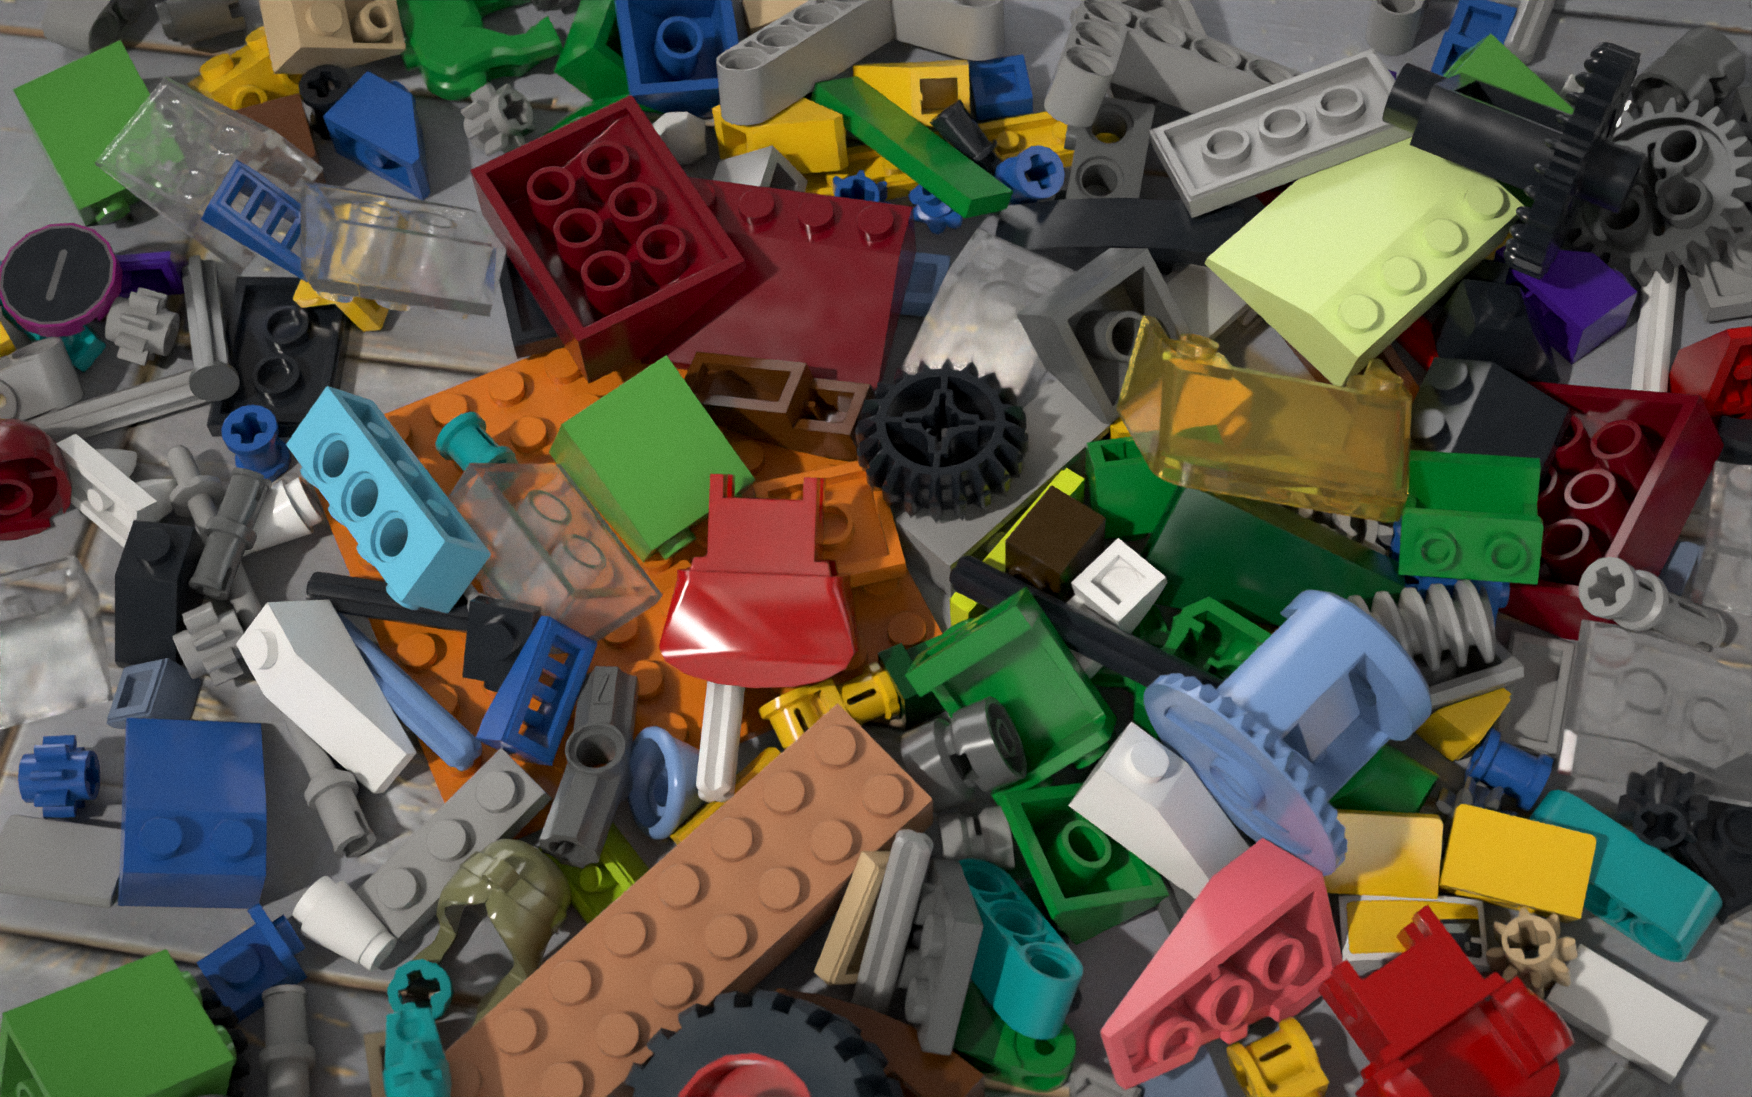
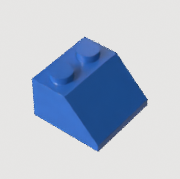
(674, 51)

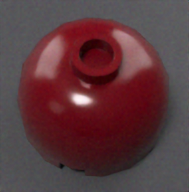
(32, 480)

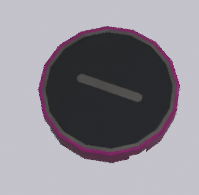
(59, 279)

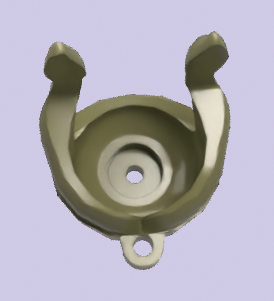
(524, 900)

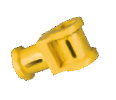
(803, 707)
(1279, 1064)

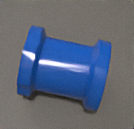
(1043, 169)
(254, 438)
(1507, 766)

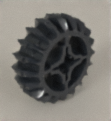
(976, 457)

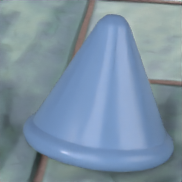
(663, 782)

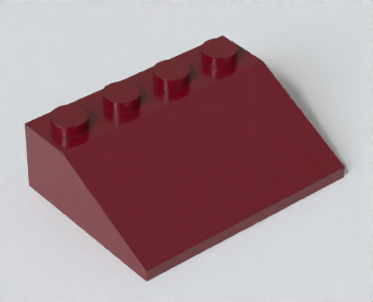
(607, 234)
(815, 287)
(1613, 491)

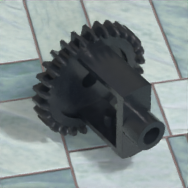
(1529, 145)

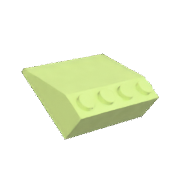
(1363, 251)

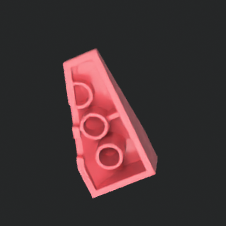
(1240, 954)

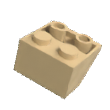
(330, 33)

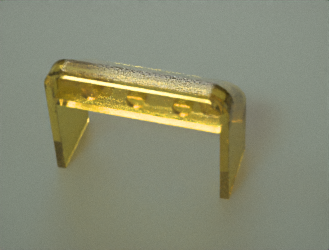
(1267, 431)

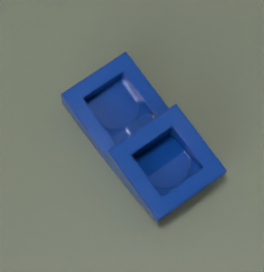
(1469, 25)

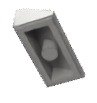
(60, 861)

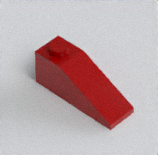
(1718, 371)

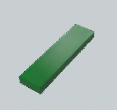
(913, 147)

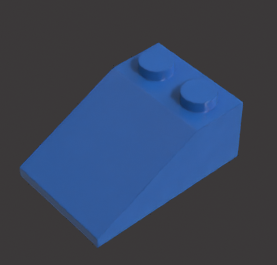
(192, 814)

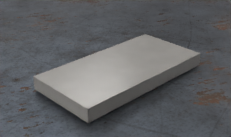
(1278, 133)

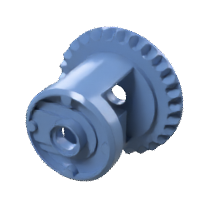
(1295, 723)

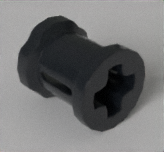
(318, 95)

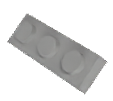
(485, 809)

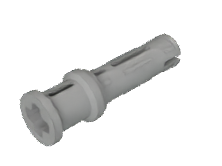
(1642, 602)

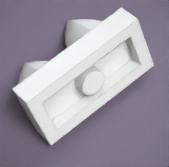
(107, 493)

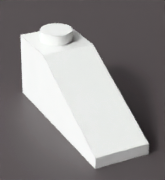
(325, 687)
(1159, 811)

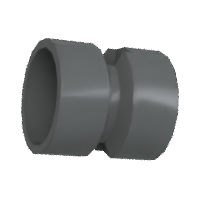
(1695, 67)
(971, 752)

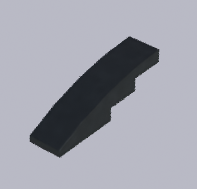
(1082, 229)

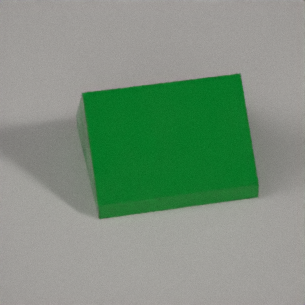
(1078, 868)

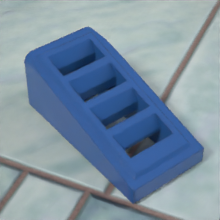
(239, 225)
(511, 703)

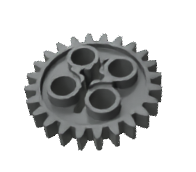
(1712, 178)

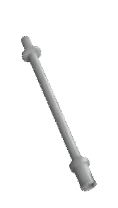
(330, 790)

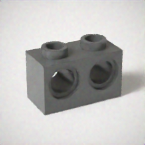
(1110, 165)

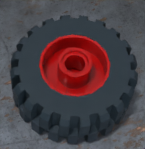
(762, 1050)

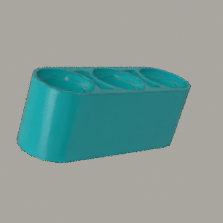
(1636, 884)
(1019, 957)

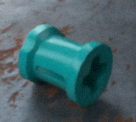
(468, 442)
(430, 971)

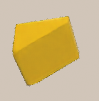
(1463, 724)

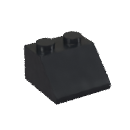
(1485, 412)

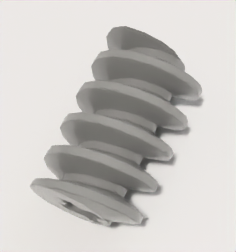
(1438, 622)

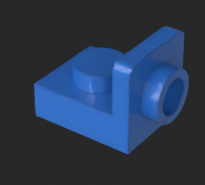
(254, 963)

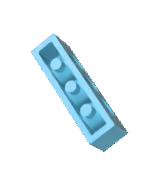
(387, 501)

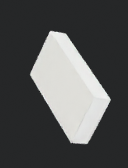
(1627, 1014)

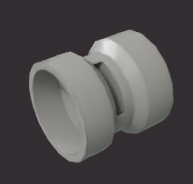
(977, 837)

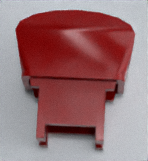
(763, 596)
(1435, 1033)

